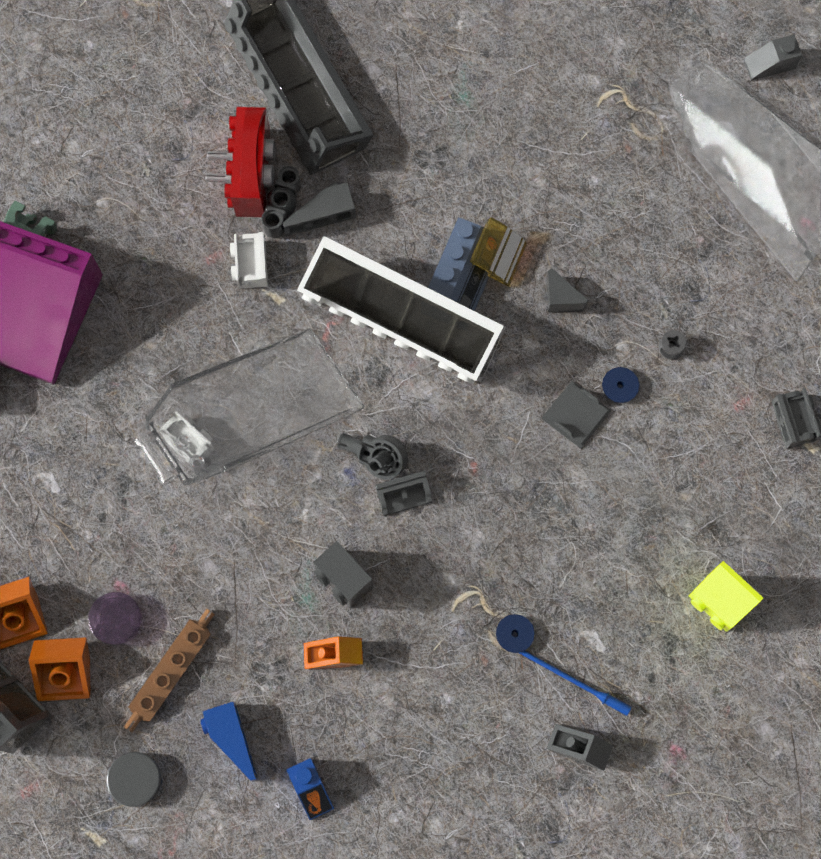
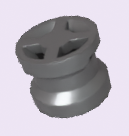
(670, 350)

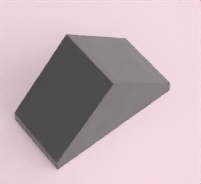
(562, 295)

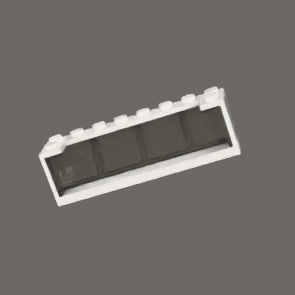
(401, 310)

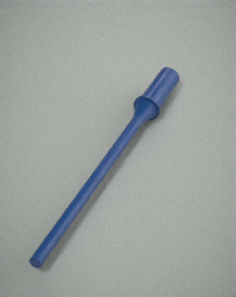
(605, 698)

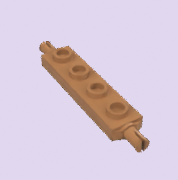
(169, 670)

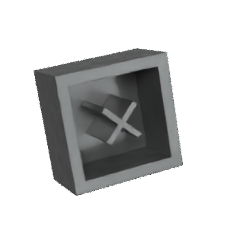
(343, 574)

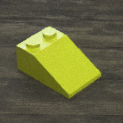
(724, 597)

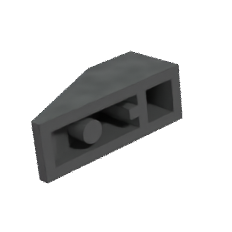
(325, 208)

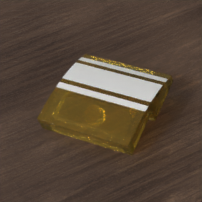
(498, 251)

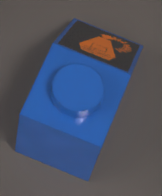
(310, 788)

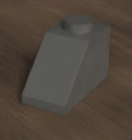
(773, 58)
(580, 746)

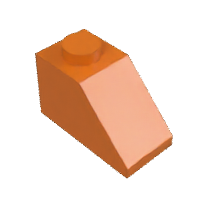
(333, 653)

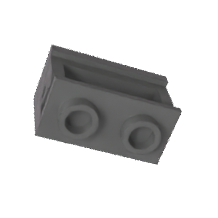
(796, 418)

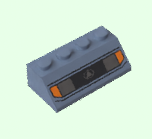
(455, 274)

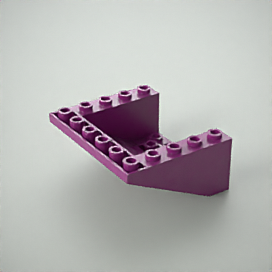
(41, 300)

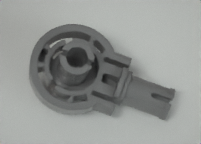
(377, 454)

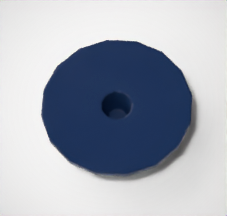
(620, 384)
(515, 633)

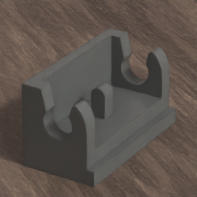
(403, 493)

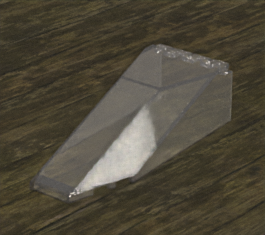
(757, 159)

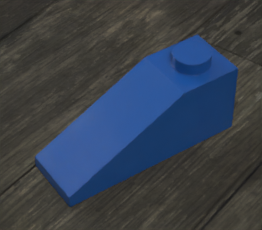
(227, 732)

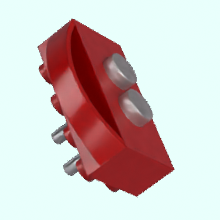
(248, 164)

